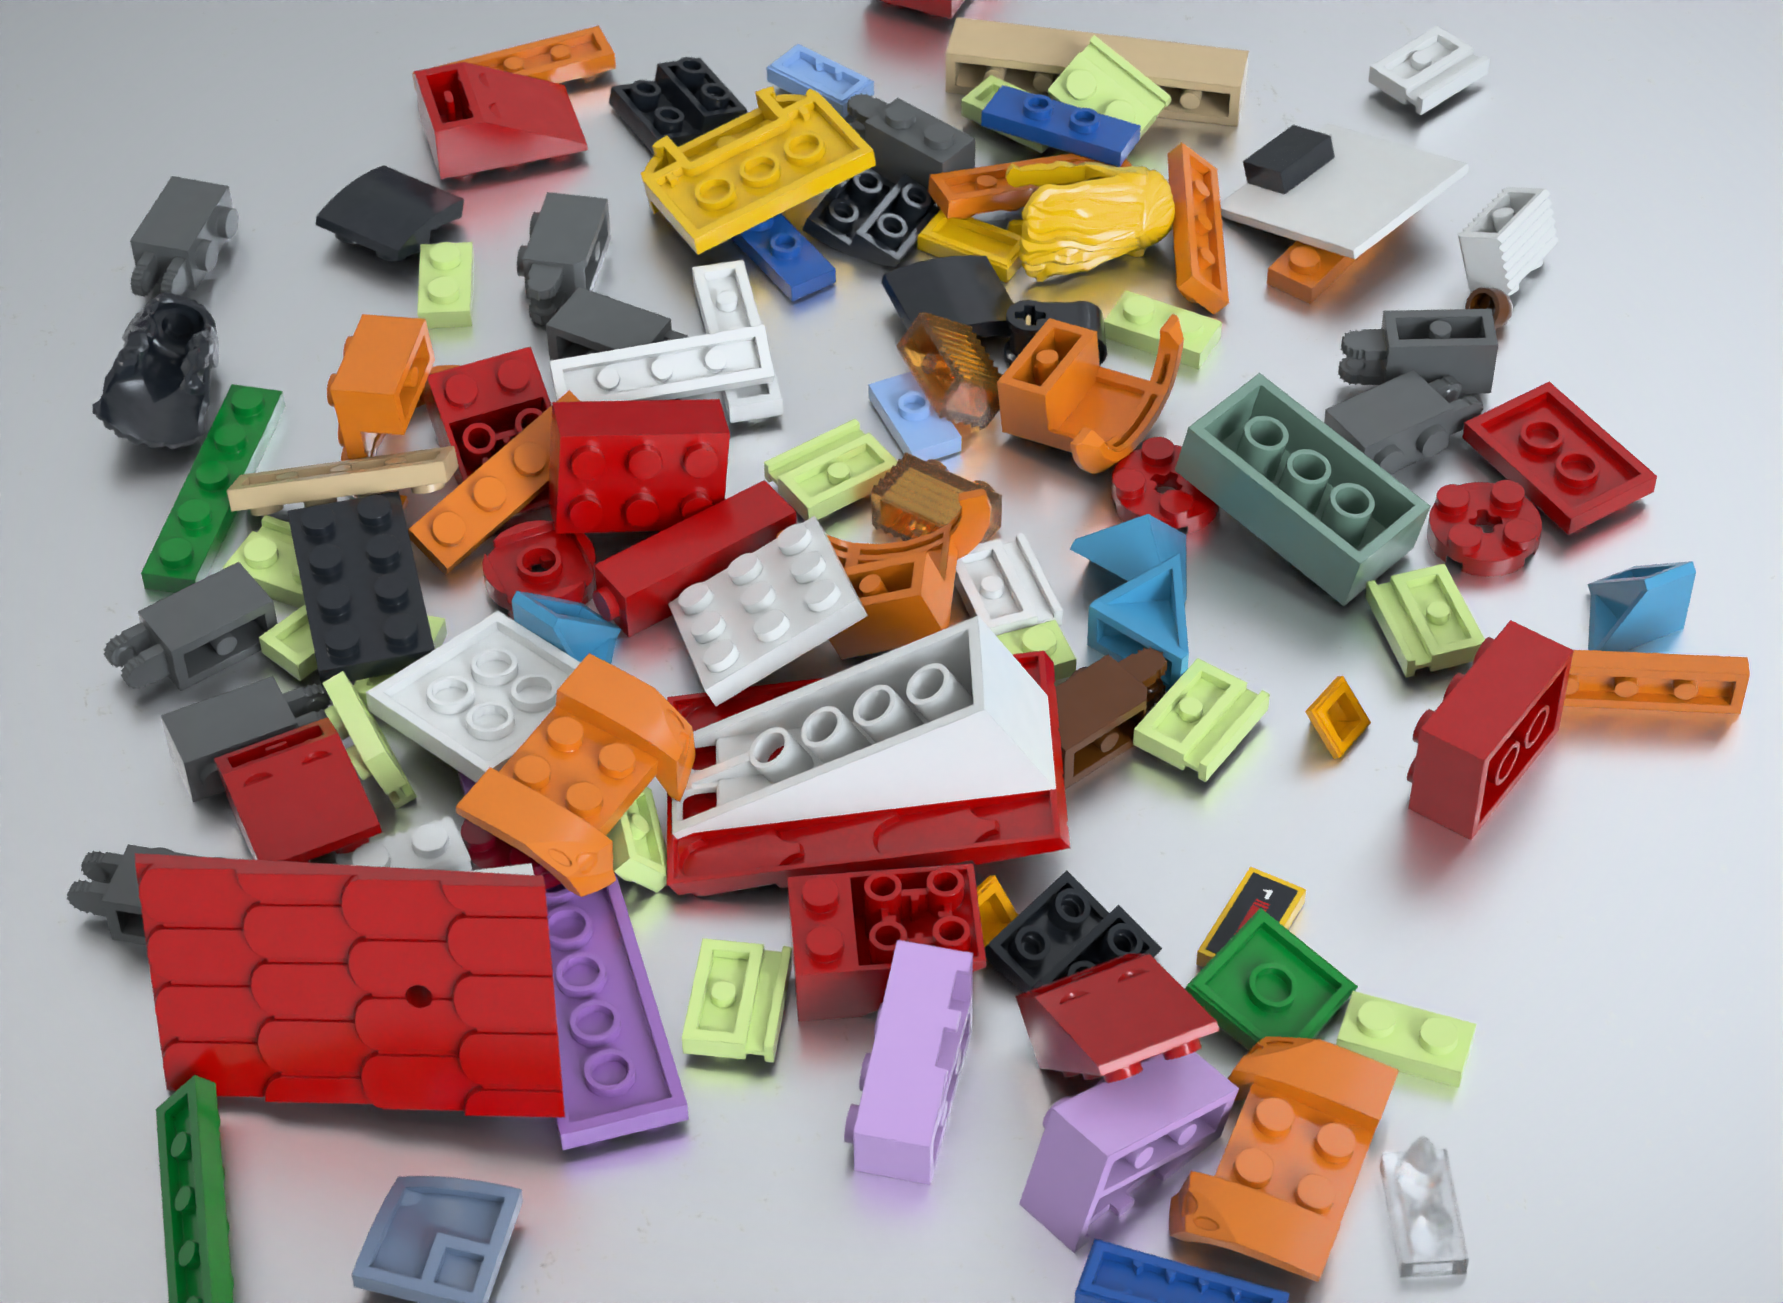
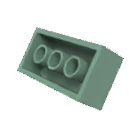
(1301, 488)

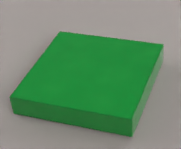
(1269, 985)

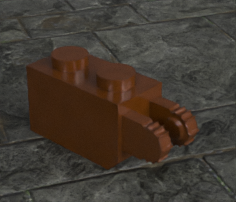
(1103, 707)

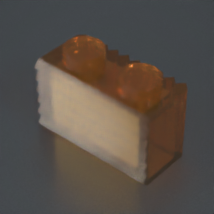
(952, 369)
(924, 497)

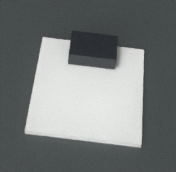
(1337, 187)

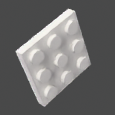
(766, 610)
(475, 694)

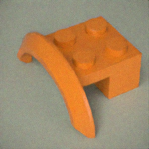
(380, 382)
(1071, 403)
(908, 582)

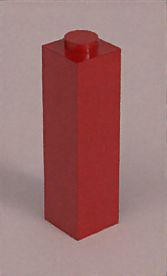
(649, 575)

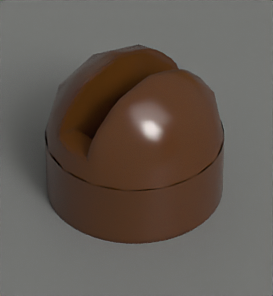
(1492, 299)

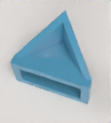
(1134, 547)
(1639, 605)
(1144, 615)
(566, 625)

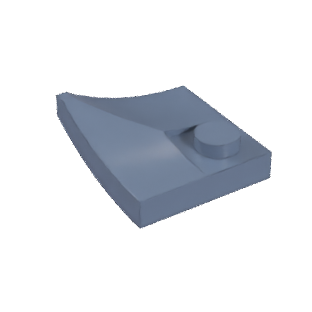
(438, 1240)

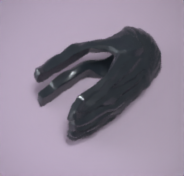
(162, 374)

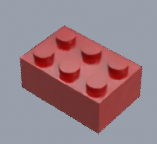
(635, 463)
(1488, 728)

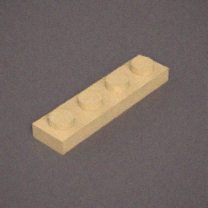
(322, 483)

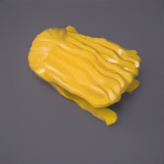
(1088, 220)

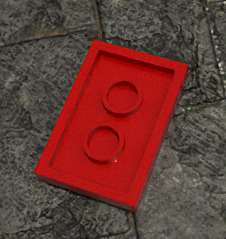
(1559, 457)

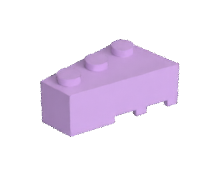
(913, 1063)
(1120, 1136)

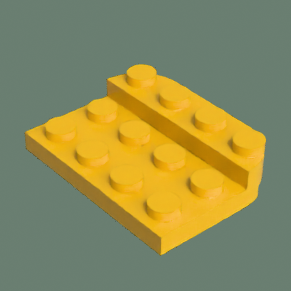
(753, 167)

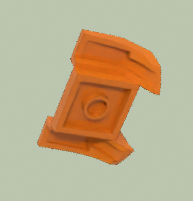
(584, 773)
(1289, 1154)

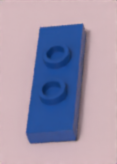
(1060, 125)
(786, 257)
(1134, 1276)

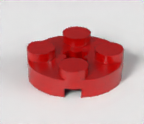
(1151, 467)
(1499, 505)
(532, 543)

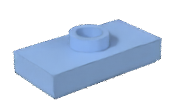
(806, 69)
(912, 418)

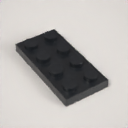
(360, 586)

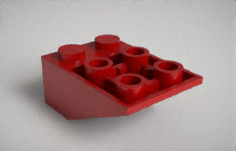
(493, 118)
(485, 407)
(298, 795)
(850, 925)
(1113, 1019)

